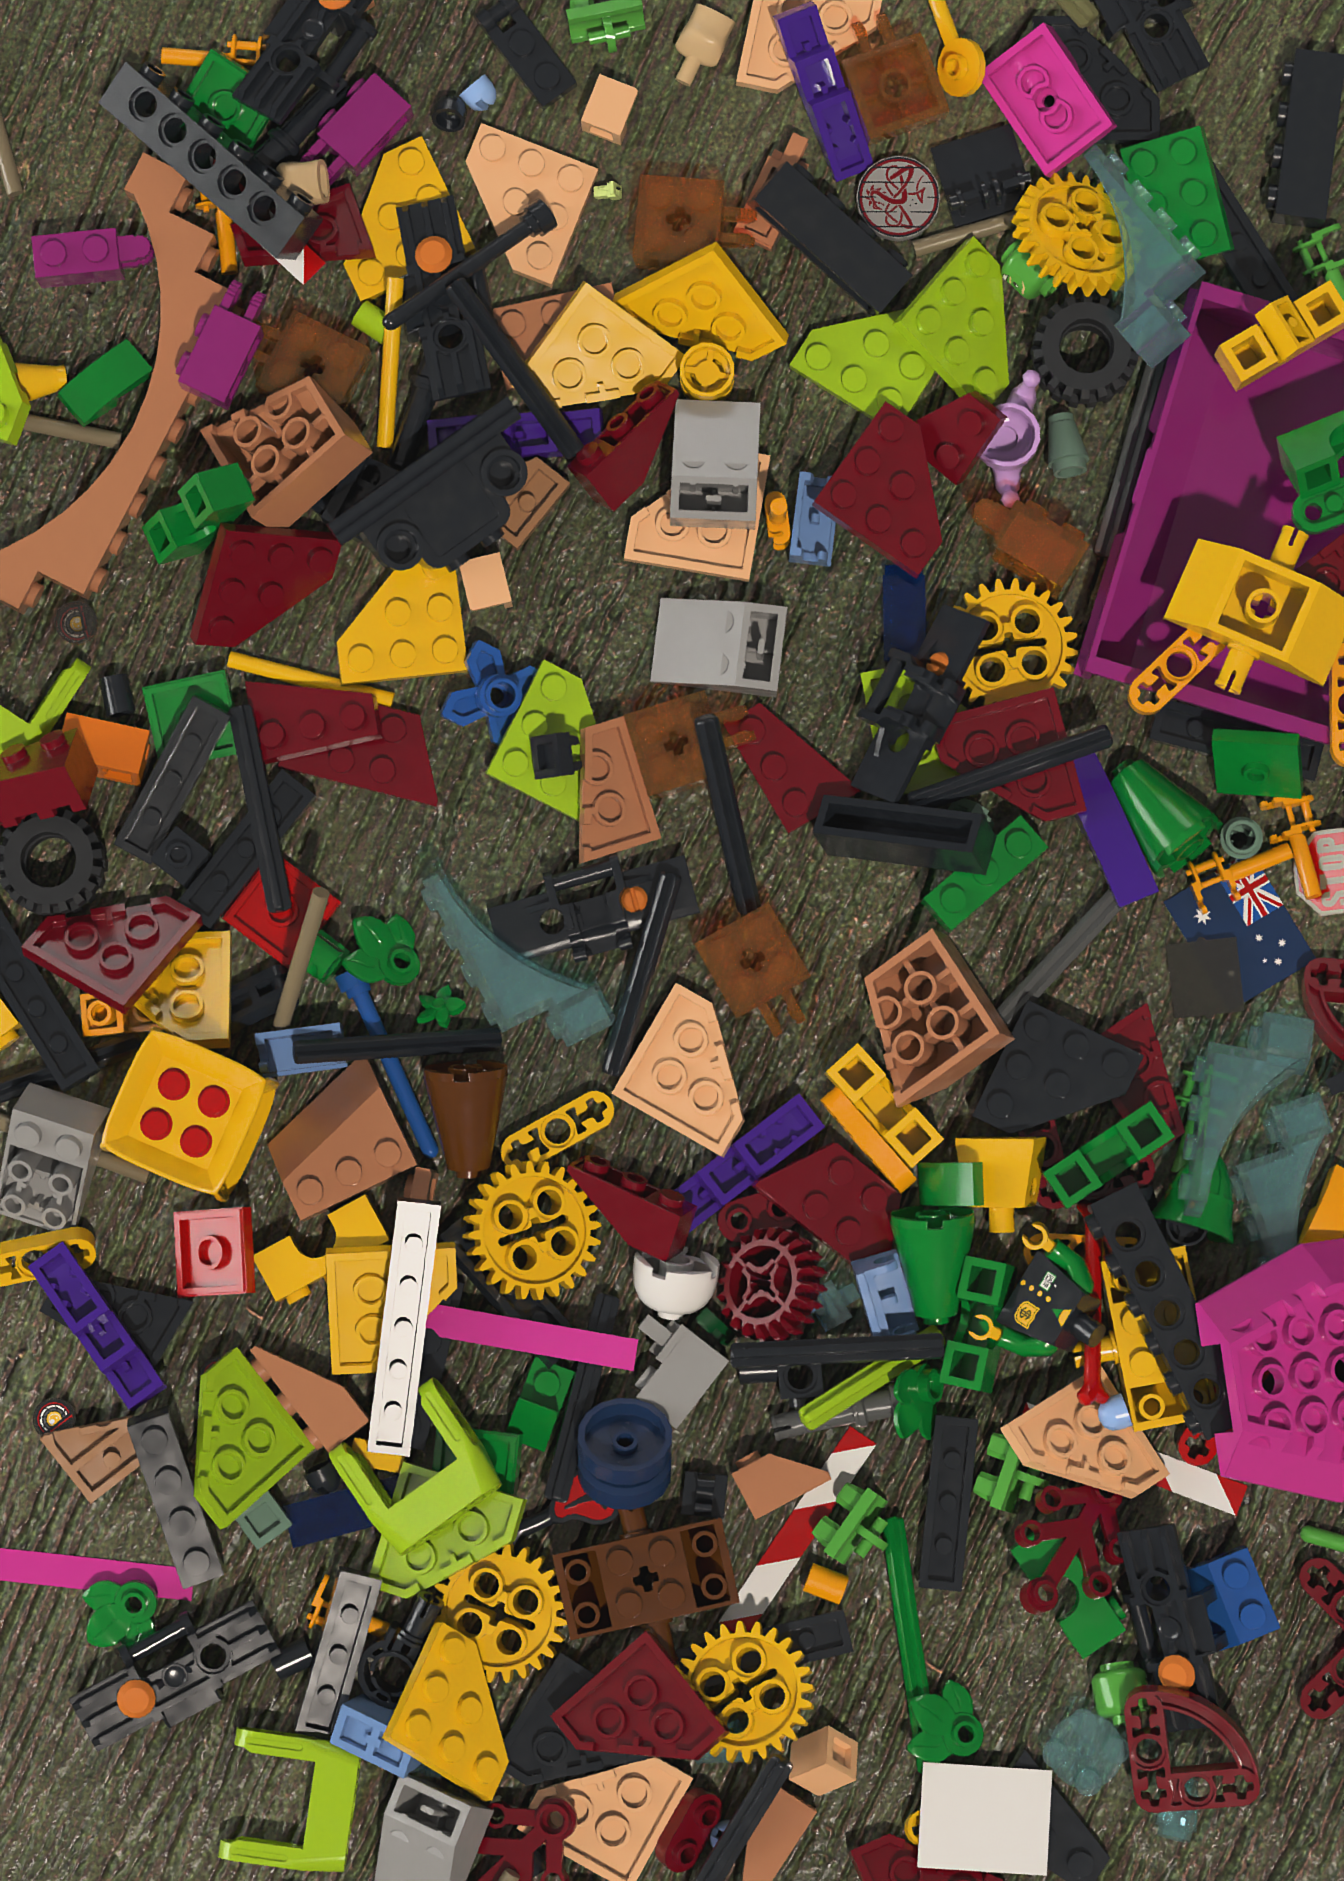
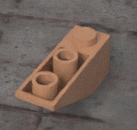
(321, 1402)

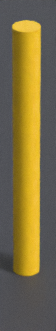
(389, 367)
(302, 677)

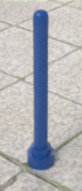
(360, 993)

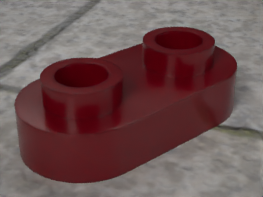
(759, 1215)
(688, 1829)

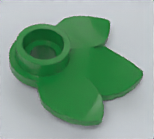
(378, 947)
(917, 1393)
(115, 1617)
(940, 1721)

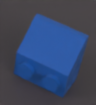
(1241, 1600)

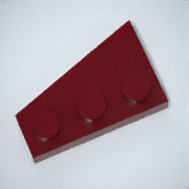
(337, 238)
(787, 769)
(1151, 1078)

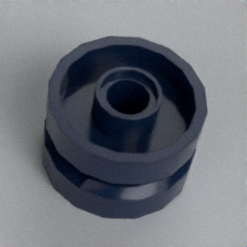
(624, 1453)

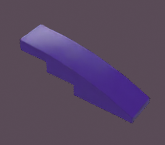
(823, 91)
(527, 434)
(1111, 836)
(750, 1158)
(97, 1326)

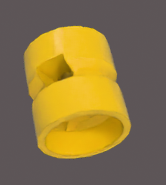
(707, 373)

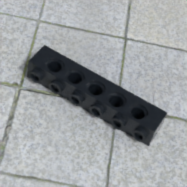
(130, 102)
(1131, 1207)

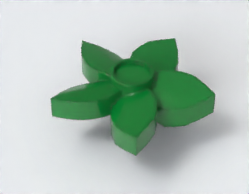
(440, 1007)

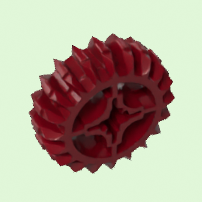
(793, 1280)

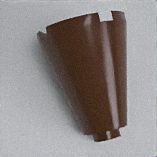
(466, 1111)

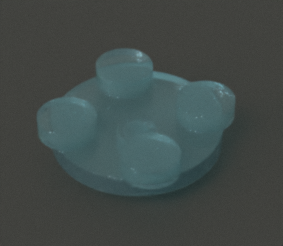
(1085, 1751)

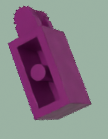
(360, 127)
(87, 256)
(222, 349)

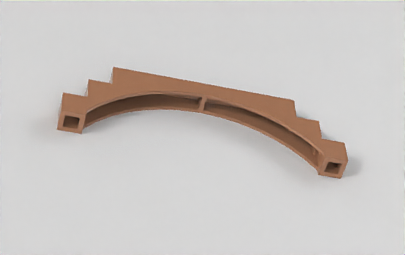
(82, 539)

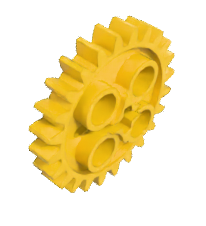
(1071, 234)
(1001, 609)
(543, 1266)
(513, 1575)
(765, 1725)

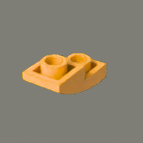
(103, 1020)
(1327, 1217)

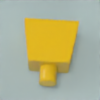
(1009, 1174)

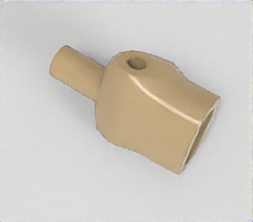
(702, 41)
(308, 178)

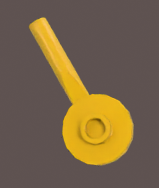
(961, 60)

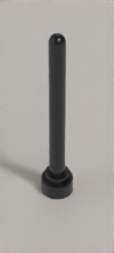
(535, 220)

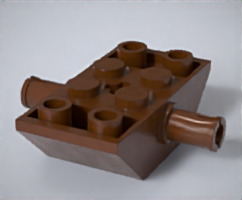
(601, 1587)

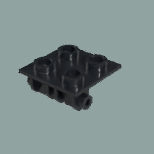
(981, 174)

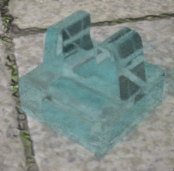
(834, 1305)

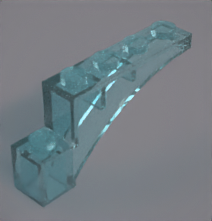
(1154, 263)
(511, 982)
(1230, 1086)
(1276, 1182)

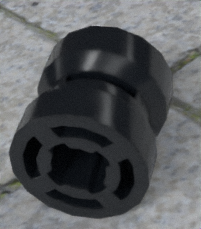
(1186, 1237)

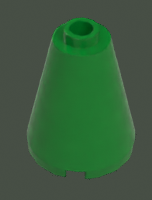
(1163, 816)
(932, 1256)

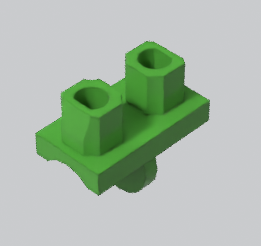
(604, 21)
(1004, 1490)
(859, 1529)

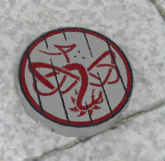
(898, 198)

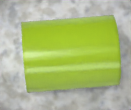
(369, 321)

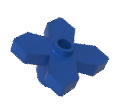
(488, 672)

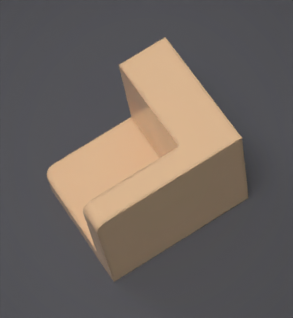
(609, 109)
(485, 582)
(823, 1761)

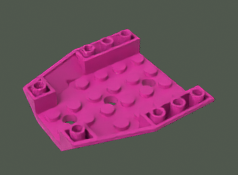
(1292, 1324)

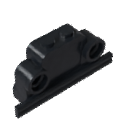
(442, 498)

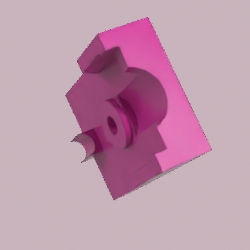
(1021, 82)

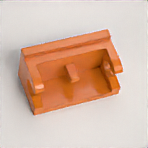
(115, 748)

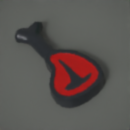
(577, 1507)

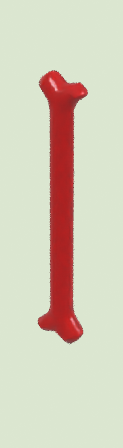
(1092, 1386)

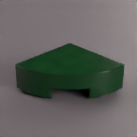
(716, 1327)

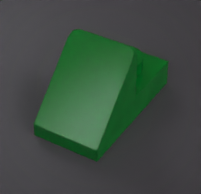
(540, 1403)

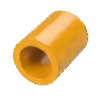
(825, 1583)

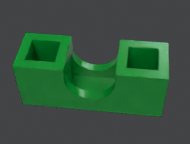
(1312, 454)
(207, 501)
(965, 893)
(1108, 1155)
(984, 1291)
(1090, 1621)

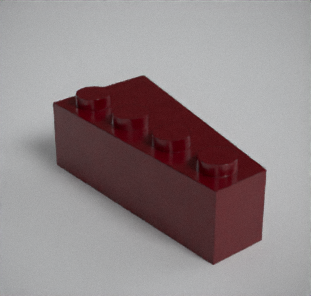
(45, 777)

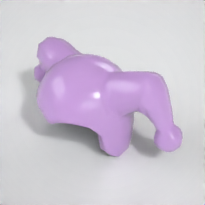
(1015, 440)

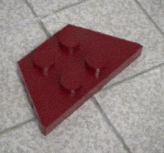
(388, 766)
(835, 1201)

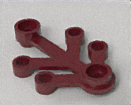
(1077, 1538)
(519, 1853)

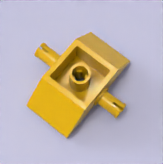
(1217, 602)
(1140, 1373)

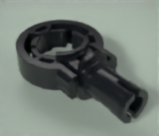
(413, 1634)

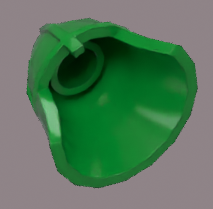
(1217, 1212)

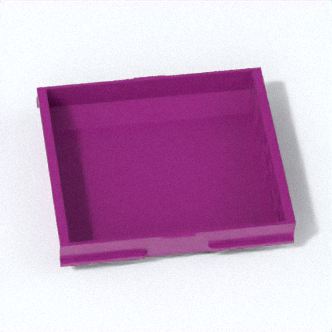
(1220, 481)

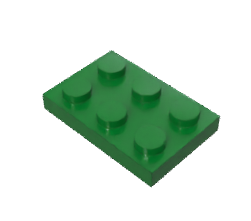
(1184, 183)

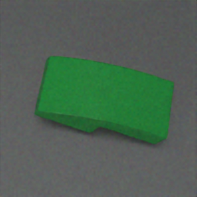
(104, 381)
(951, 1183)

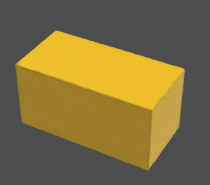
(1284, 328)
(377, 1460)

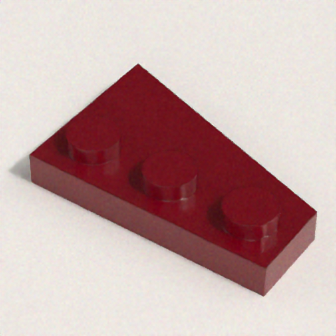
(310, 720)

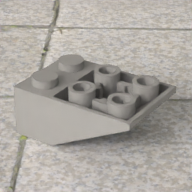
(715, 464)
(719, 645)
(50, 1157)
(429, 1833)

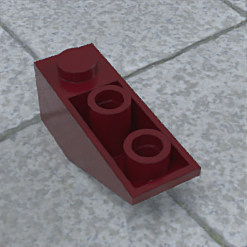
(622, 454)
(642, 1214)

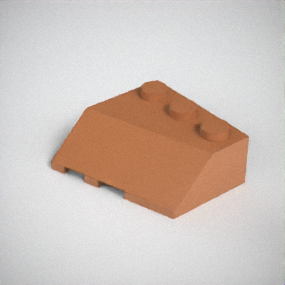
(289, 450)
(932, 1017)
(341, 1144)

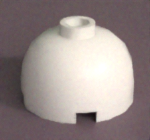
(675, 1285)

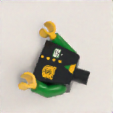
(1049, 1305)

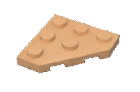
(763, 57)
(515, 174)
(694, 549)
(685, 1073)
(1073, 1444)
(617, 1814)

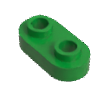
(1331, 509)

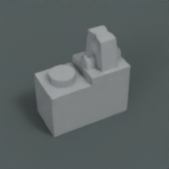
(685, 1370)

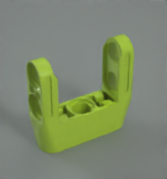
(16, 730)
(437, 1500)
(329, 1806)

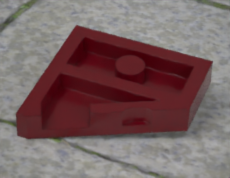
(959, 434)

